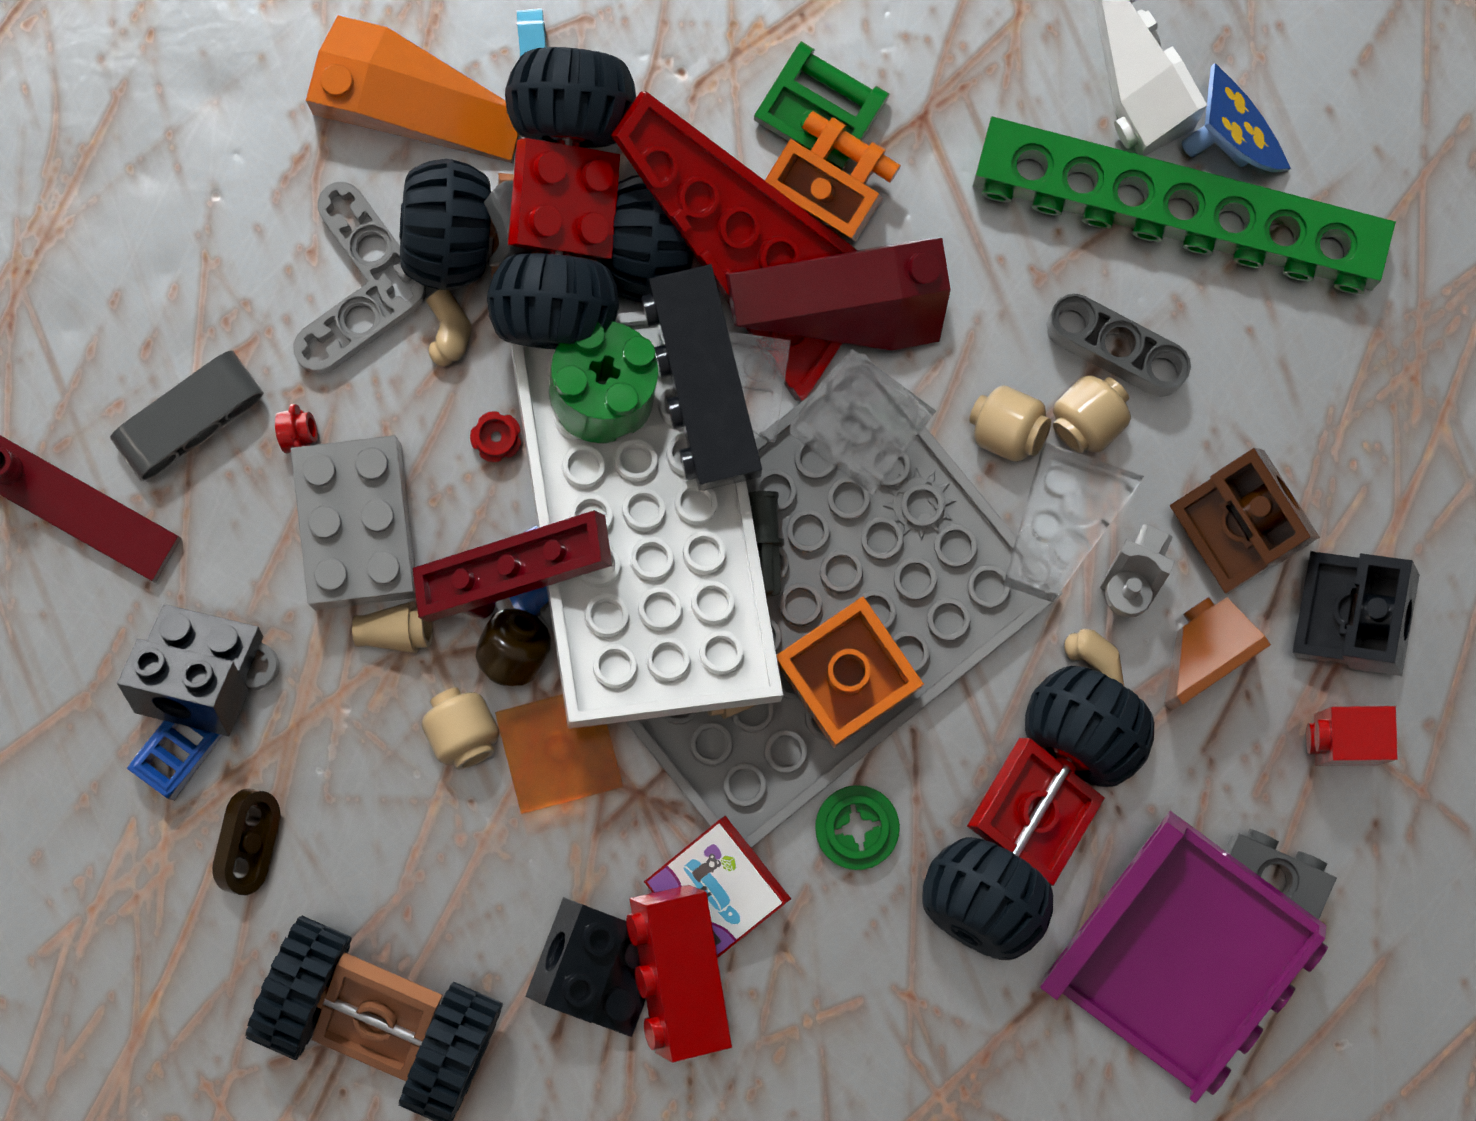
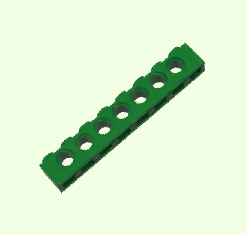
(1362, 235)

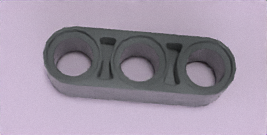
(1144, 345)
(186, 415)

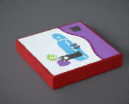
(735, 879)

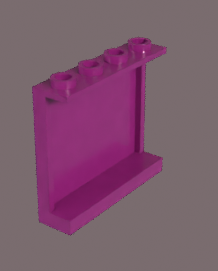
(1187, 955)

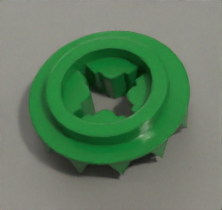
(871, 806)

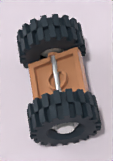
(373, 1018)

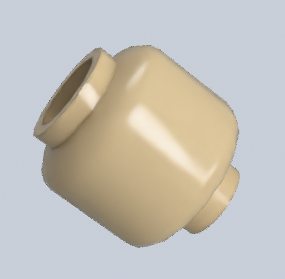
(1091, 414)
(1010, 423)
(460, 728)

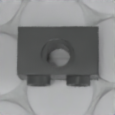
(1304, 874)

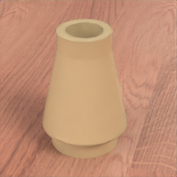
(393, 629)

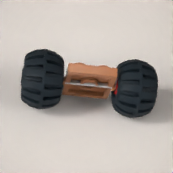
(449, 231)

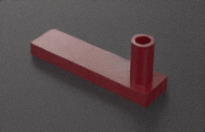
(84, 512)
(512, 566)

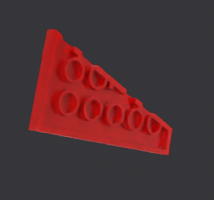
(727, 215)

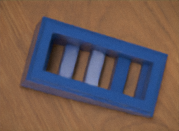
(184, 770)

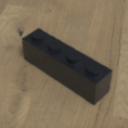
(704, 378)

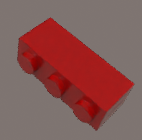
(678, 973)

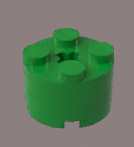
(610, 409)

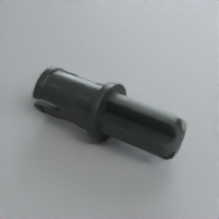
(766, 526)

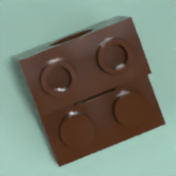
(1266, 508)

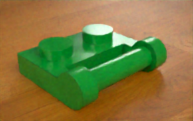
(791, 103)

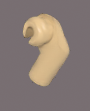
(453, 329)

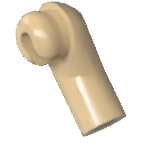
(1096, 651)

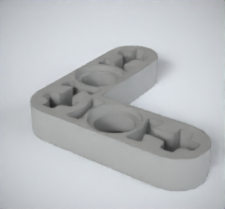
(373, 294)

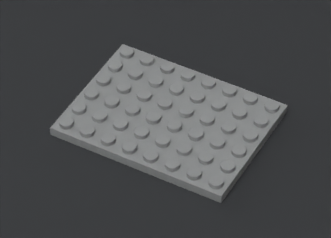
(932, 595)

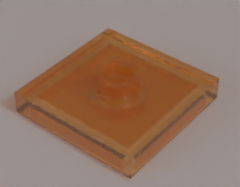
(555, 762)

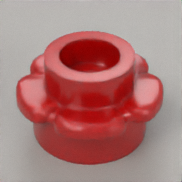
(489, 424)
(295, 428)

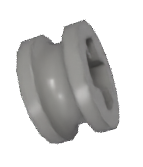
(262, 679)

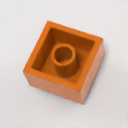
(848, 672)

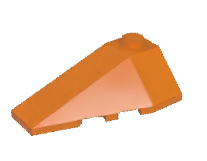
(395, 87)

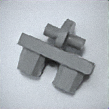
(1138, 572)

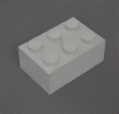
(354, 522)

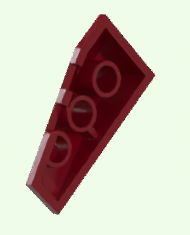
(861, 297)

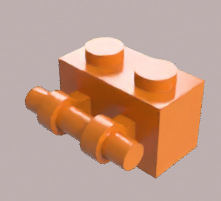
(823, 188)

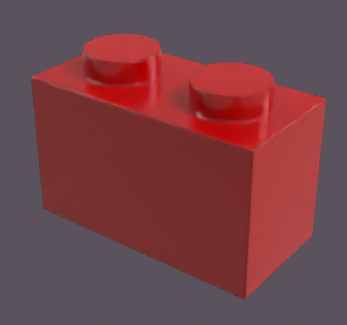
(1353, 736)

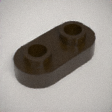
(246, 841)

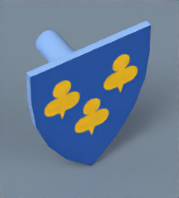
(1236, 127)

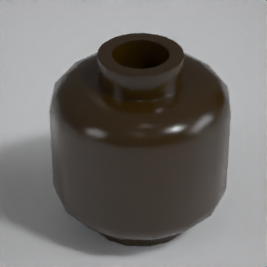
(513, 647)

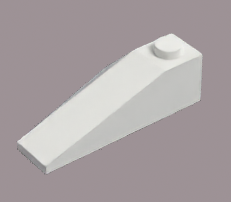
(1148, 85)

